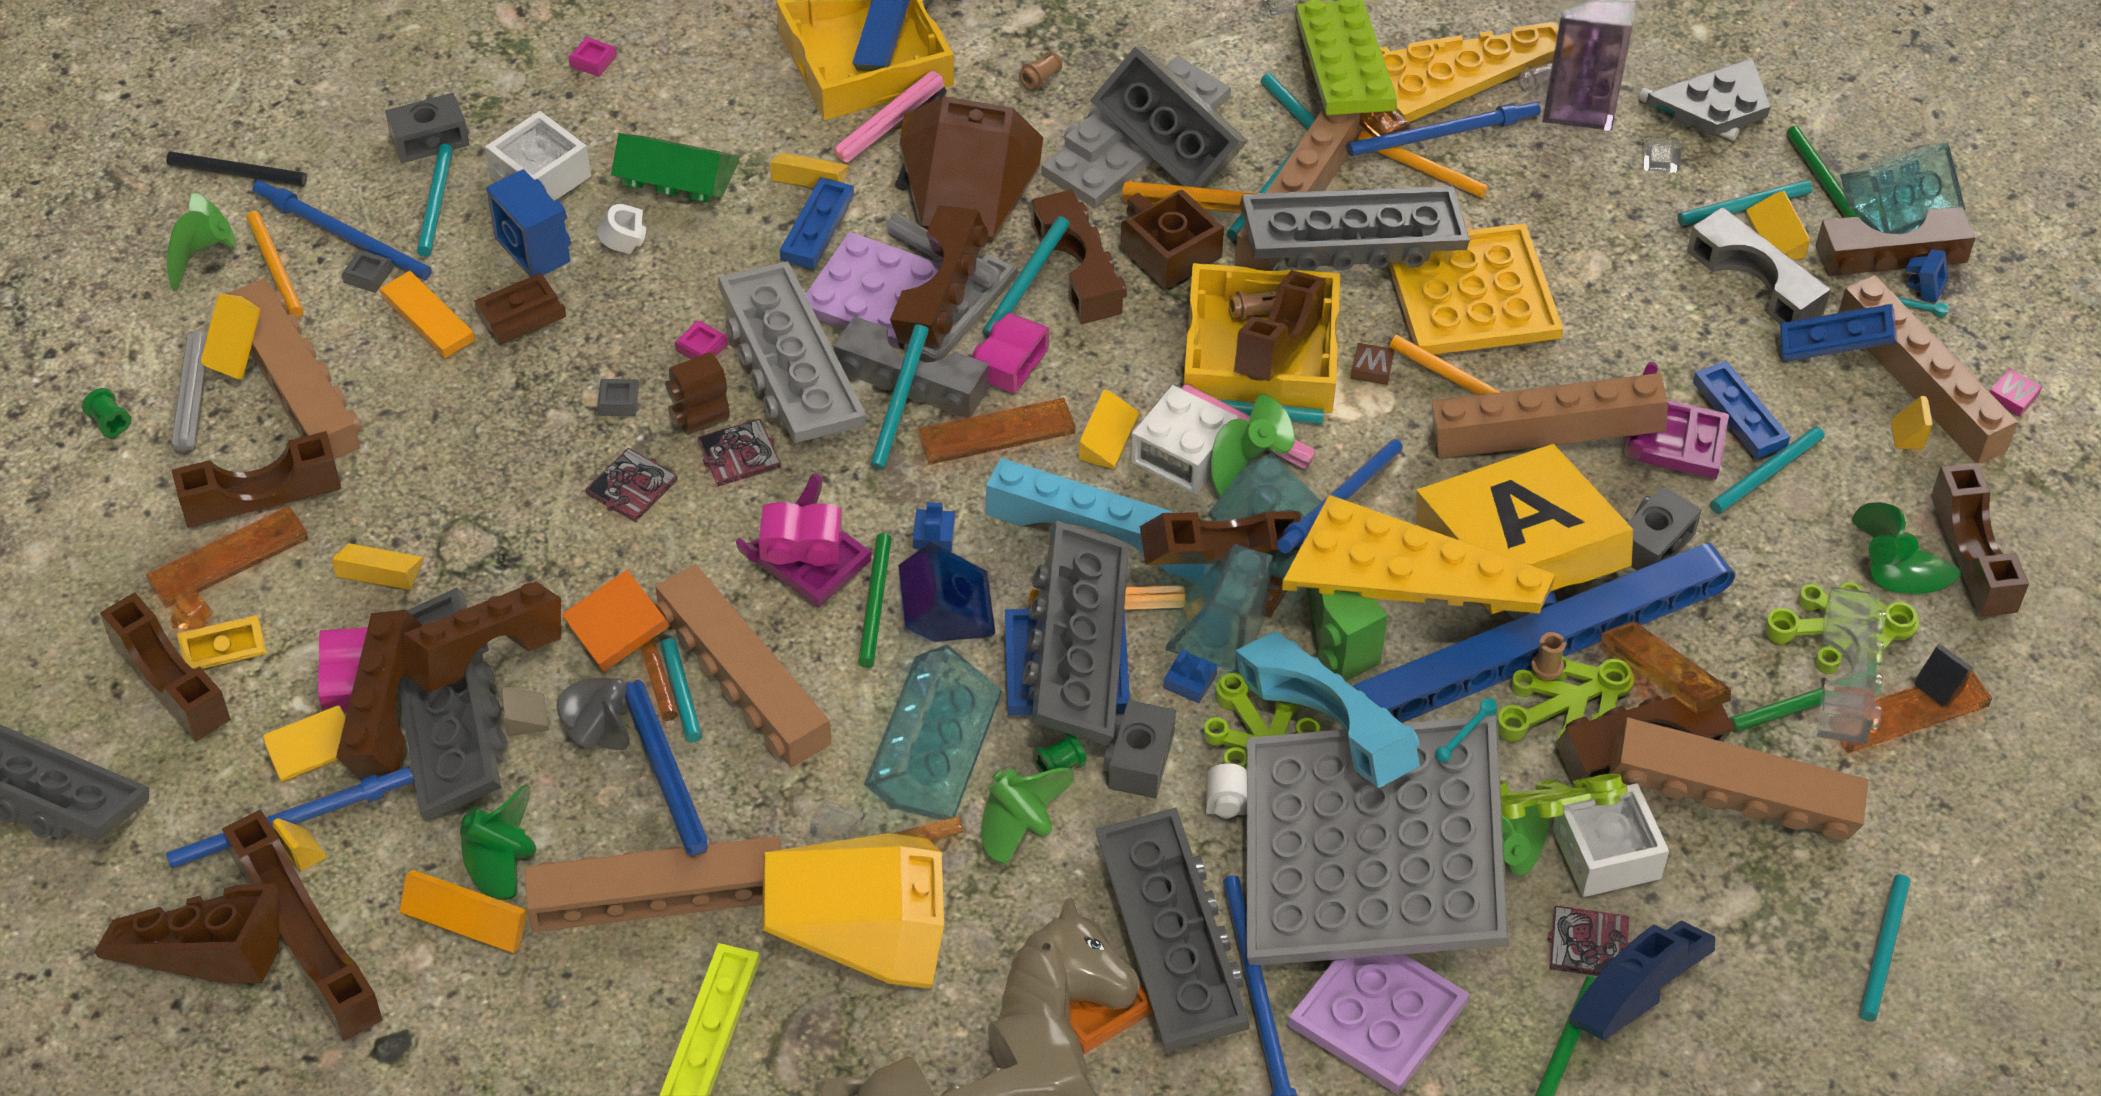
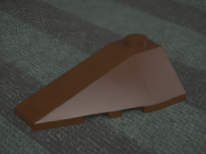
(211, 940)

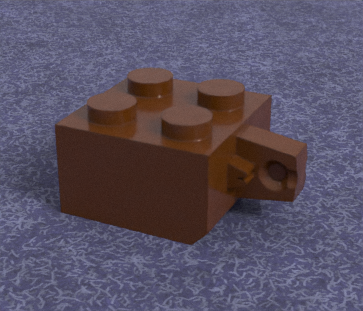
(1170, 236)

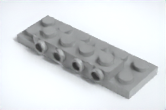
(1103, 157)
(789, 353)

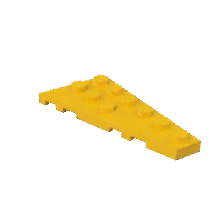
(1451, 69)
(1405, 562)

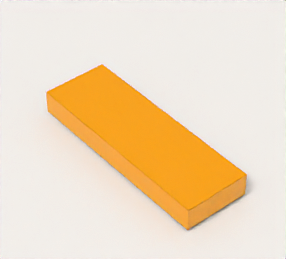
(427, 314)
(463, 911)

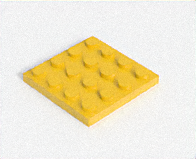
(1479, 294)

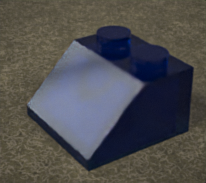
(945, 596)

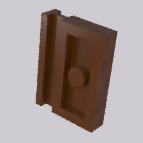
(520, 308)

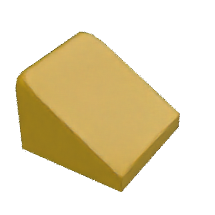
(1912, 425)
(298, 844)

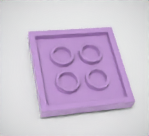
(866, 282)
(1379, 1015)

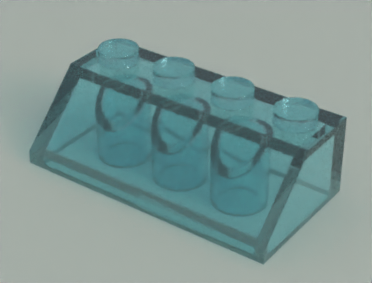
(933, 735)

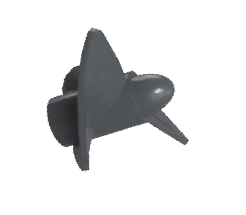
(592, 712)

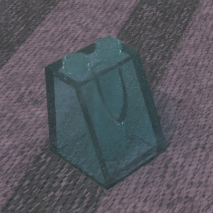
(1225, 608)

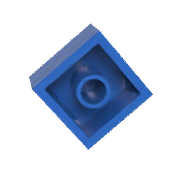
(529, 223)

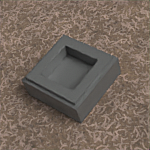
(367, 271)
(618, 397)

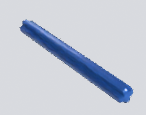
(666, 769)

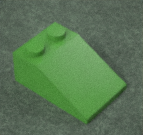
(1347, 631)

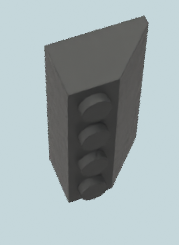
(1168, 119)

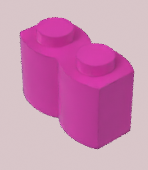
(1013, 351)
(800, 533)
(338, 665)

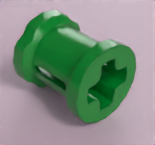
(110, 417)
(1062, 754)

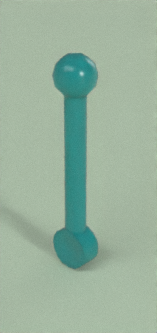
(1940, 309)
(1488, 708)

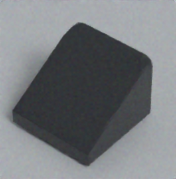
(1943, 676)

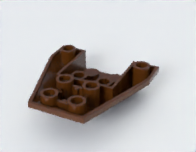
(968, 158)

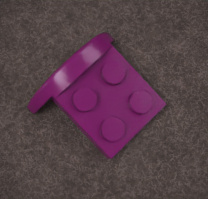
(1689, 444)
(813, 581)

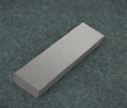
(975, 303)

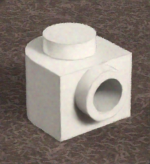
(622, 228)
(1226, 791)

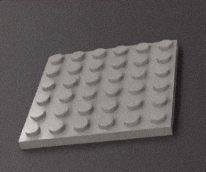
(1371, 867)

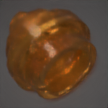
(190, 611)

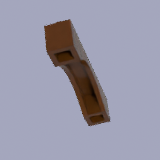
(319, 956)

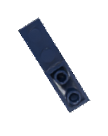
(1635, 976)

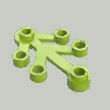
(1900, 623)
(1565, 695)
(1238, 700)
(1552, 795)

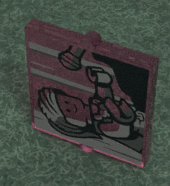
(738, 452)
(631, 484)
(1586, 939)

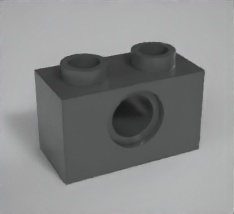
(425, 125)
(1662, 527)
(1140, 769)

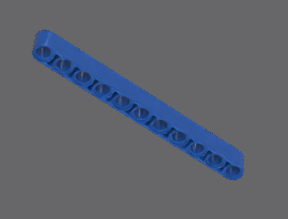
(1581, 620)

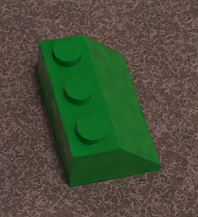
(673, 166)

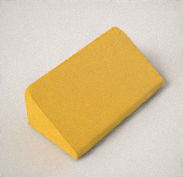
(805, 170)
(1780, 225)
(230, 335)
(1107, 431)
(377, 566)
(222, 643)
(305, 743)

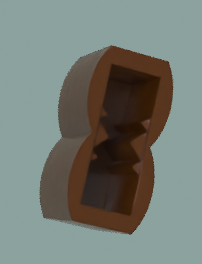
(698, 393)

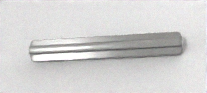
(917, 237)
(189, 394)

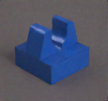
(1930, 274)
(934, 526)
(1190, 676)

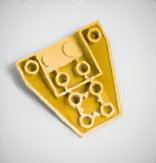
(861, 904)

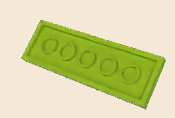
(1345, 57)

